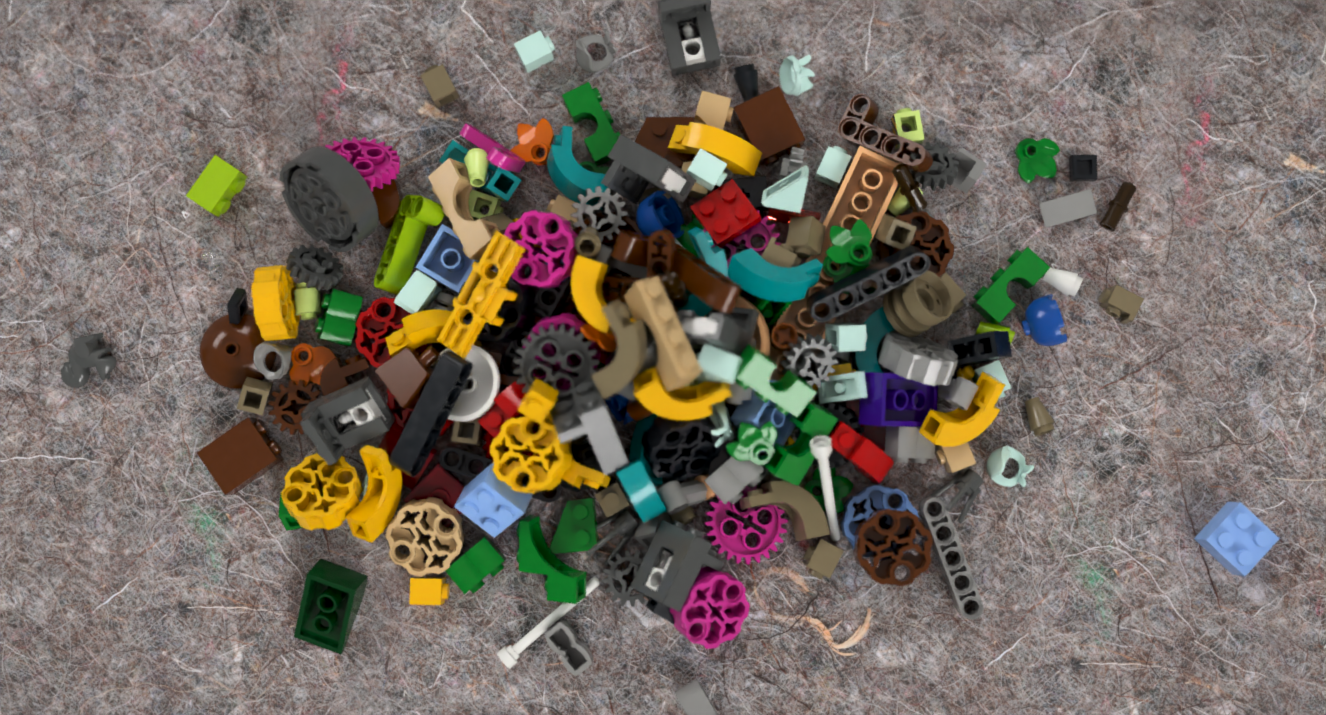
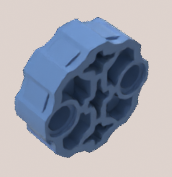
(880, 501)

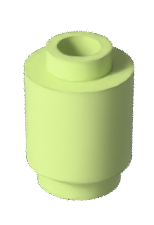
(307, 301)

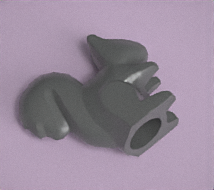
(84, 355)

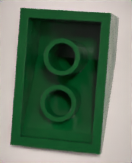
(329, 605)

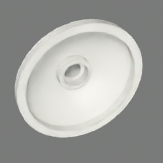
(486, 384)

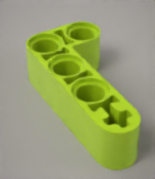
(405, 241)

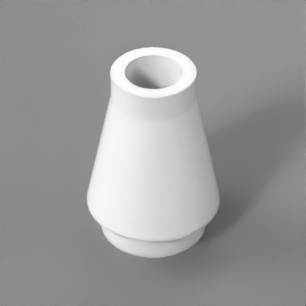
(1064, 281)

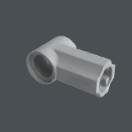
(958, 392)
(678, 495)

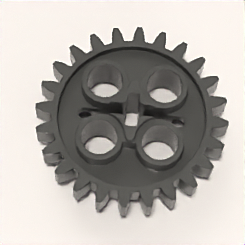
(566, 344)

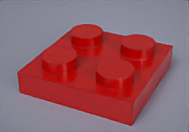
(725, 213)

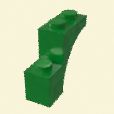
(535, 556)

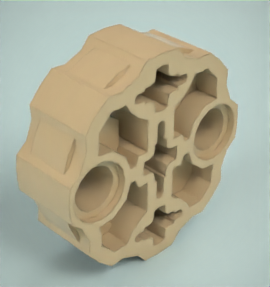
(442, 540)

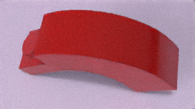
(505, 408)
(860, 451)

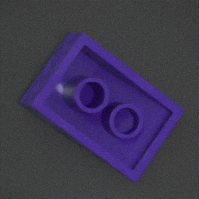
(896, 401)

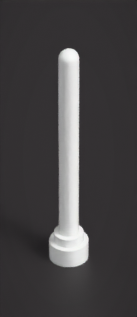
(821, 449)
(510, 654)

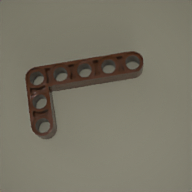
(696, 274)

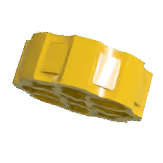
(275, 303)
(512, 472)
(304, 492)

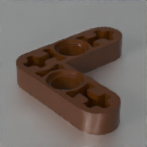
(653, 248)

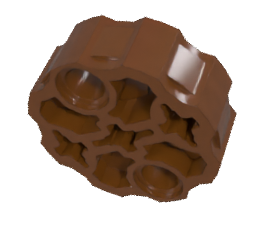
(931, 229)
(886, 570)

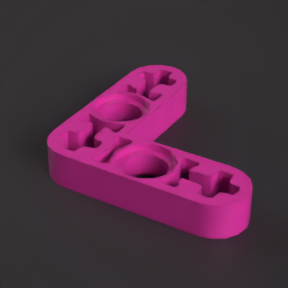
(496, 152)

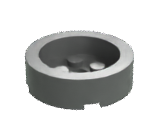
(329, 198)

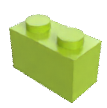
(217, 186)

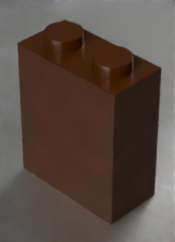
(769, 125)
(241, 455)

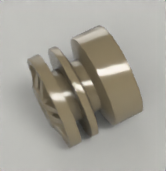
(918, 304)

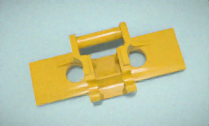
(485, 298)

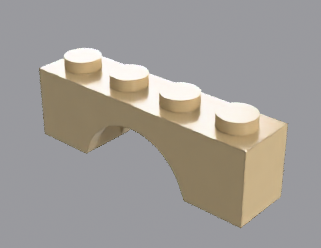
(711, 111)
(453, 188)
(676, 359)

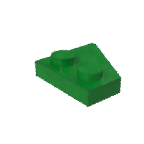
(576, 527)

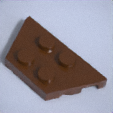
(656, 136)

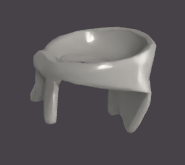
(584, 57)
(271, 346)

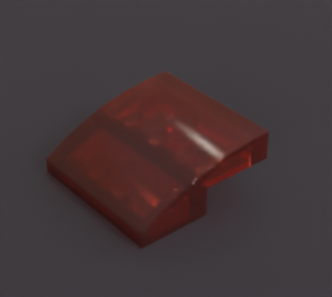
(784, 216)

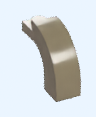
(630, 351)
(801, 507)

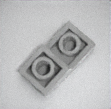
(1068, 208)

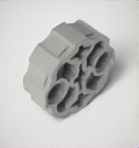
(918, 359)

